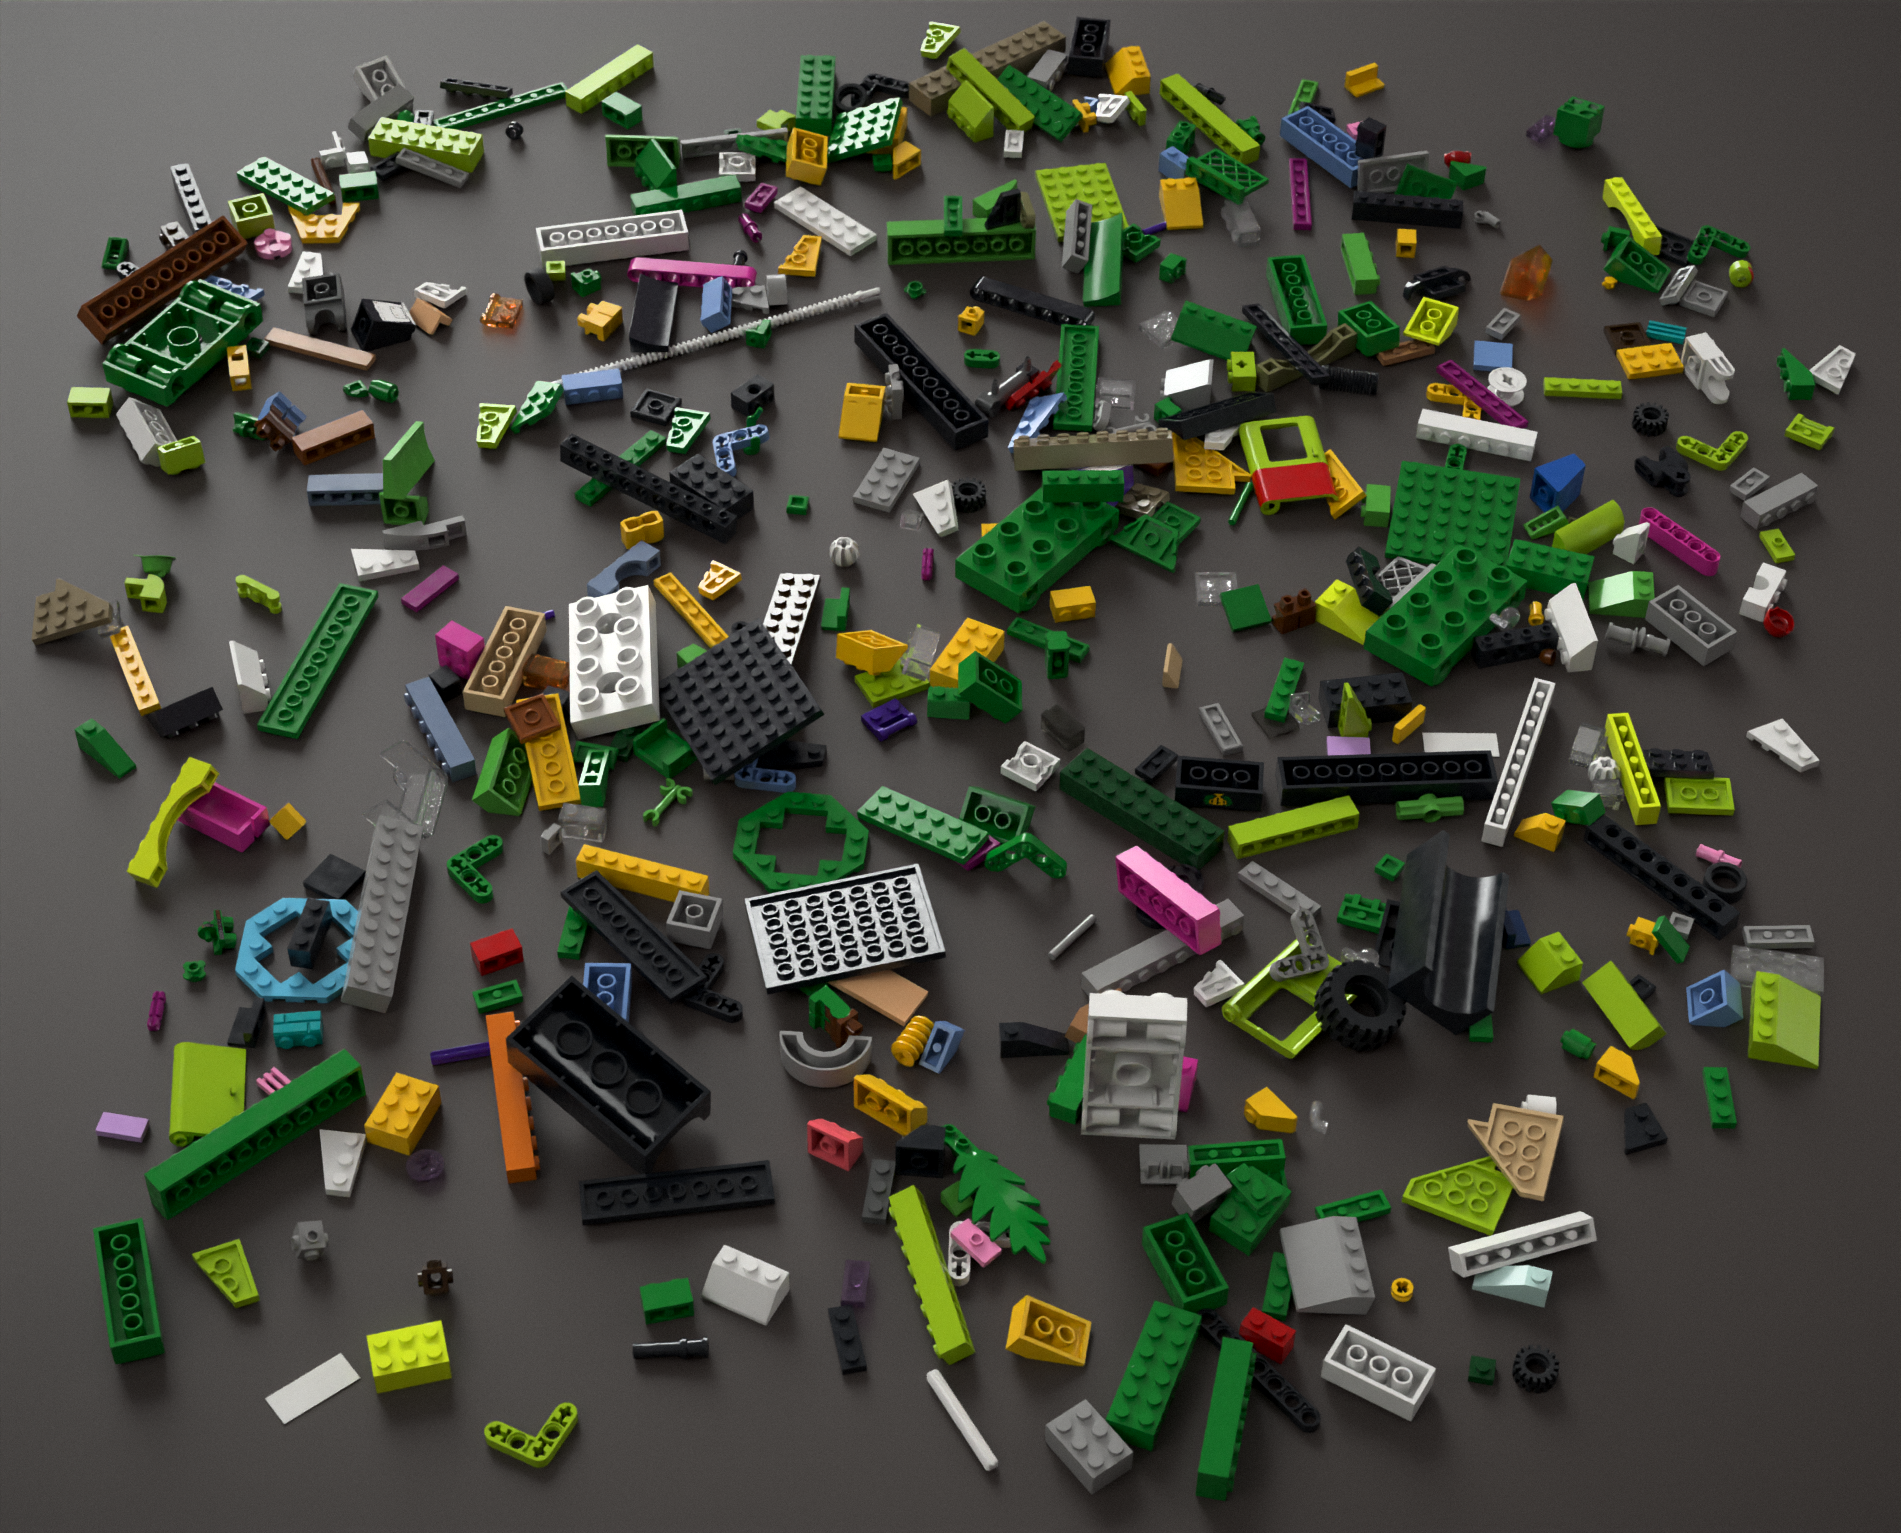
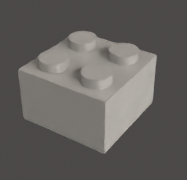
(694, 919)
(1201, 1193)

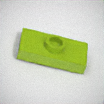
(1777, 546)

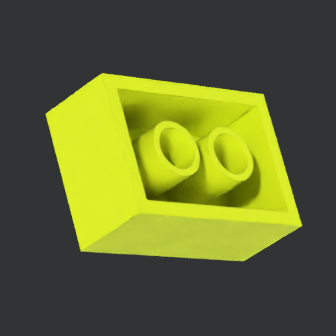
(409, 1356)

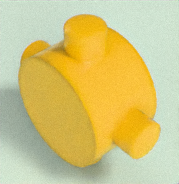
(1609, 282)

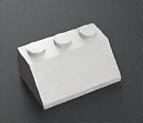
(250, 678)
(745, 1285)

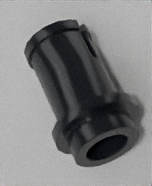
(740, 258)

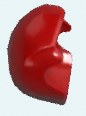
(1458, 156)
(1778, 622)

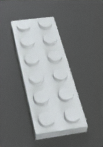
(825, 221)

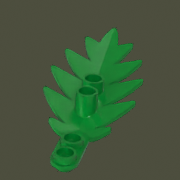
(997, 1194)

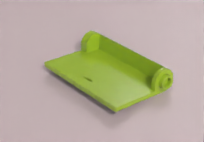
(202, 1089)

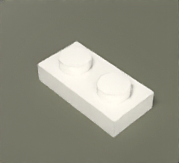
(1013, 143)

